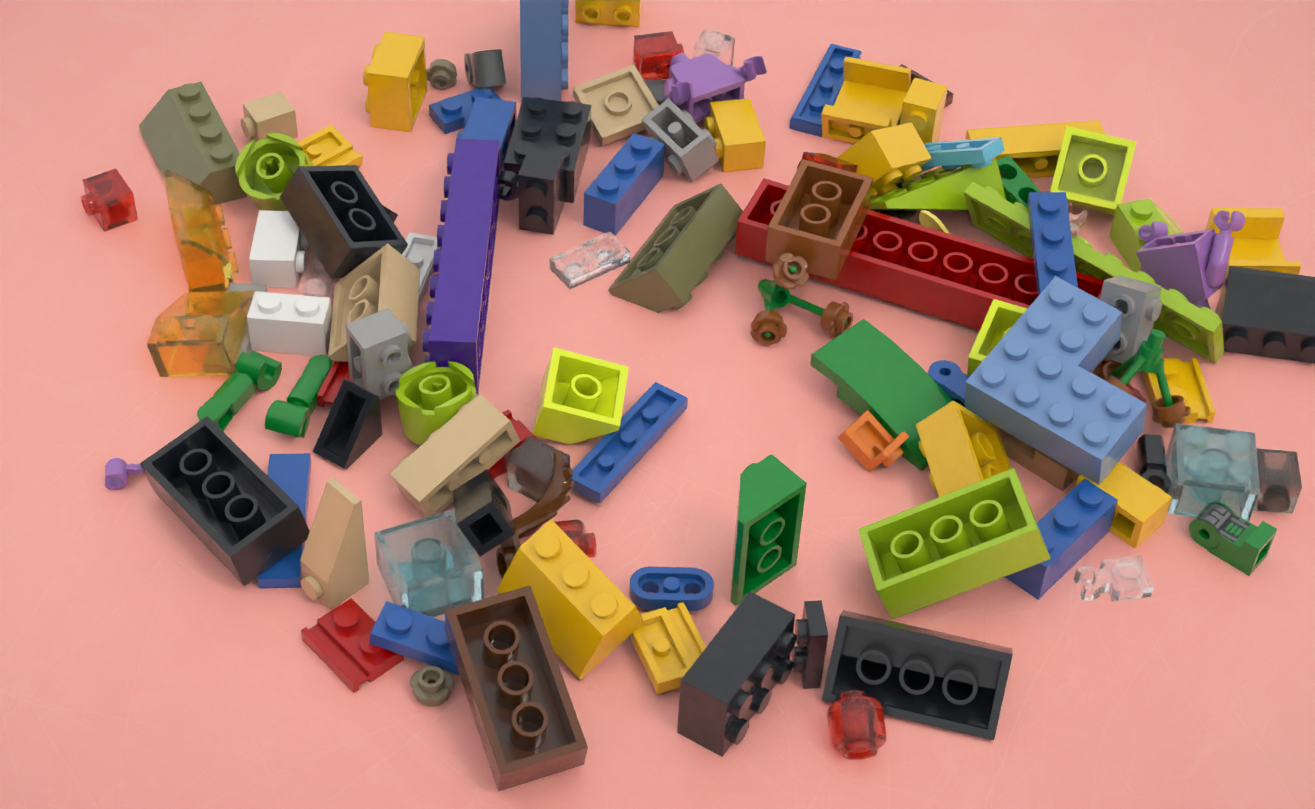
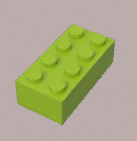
(953, 544)

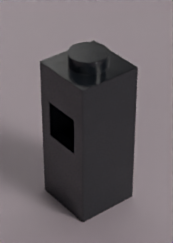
(483, 513)

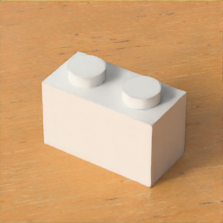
(277, 250)
(290, 323)

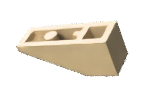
(335, 550)

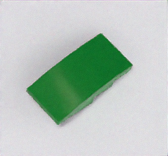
(881, 379)

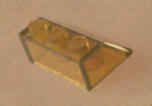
(199, 235)

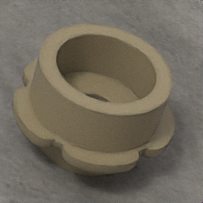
(442, 74)
(431, 694)

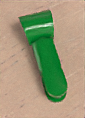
(249, 372)
(294, 415)

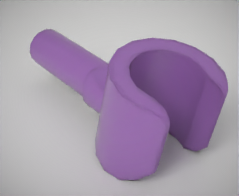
(117, 471)

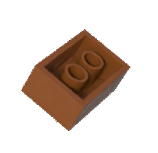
(819, 217)

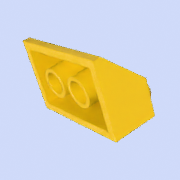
(960, 448)
(576, 600)

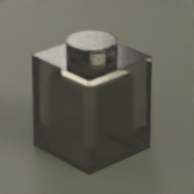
(531, 468)
(1278, 481)

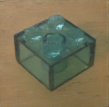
(1212, 467)
(429, 564)

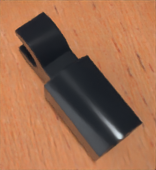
(1153, 461)

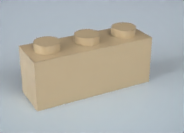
(454, 455)

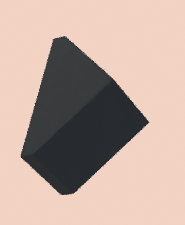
(350, 426)

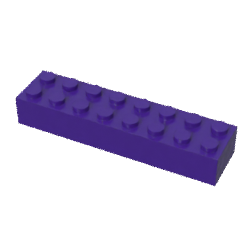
(465, 257)

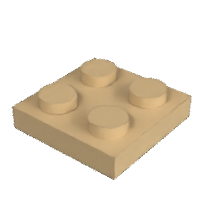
(616, 103)

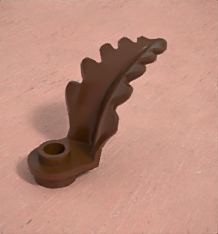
(540, 513)

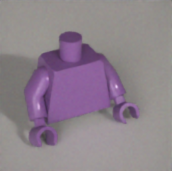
(707, 79)
(1192, 260)

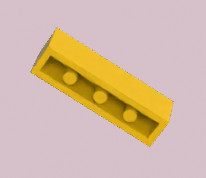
(1033, 146)

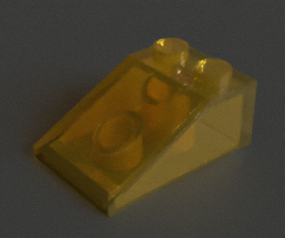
(200, 333)

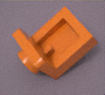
(871, 442)

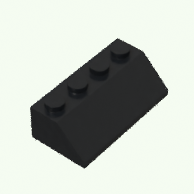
(1268, 314)
(920, 673)

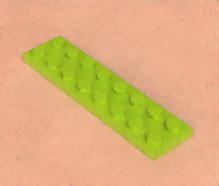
(1179, 319)

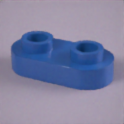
(671, 587)

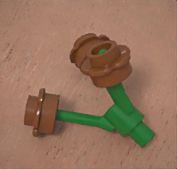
(788, 274)
(1169, 408)

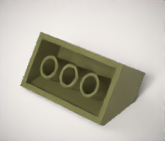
(193, 141)
(680, 251)

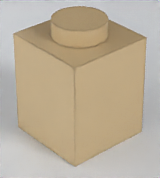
(267, 116)

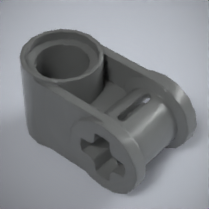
(485, 68)

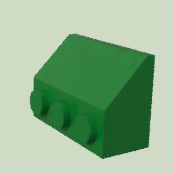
(766, 526)

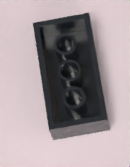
(226, 500)

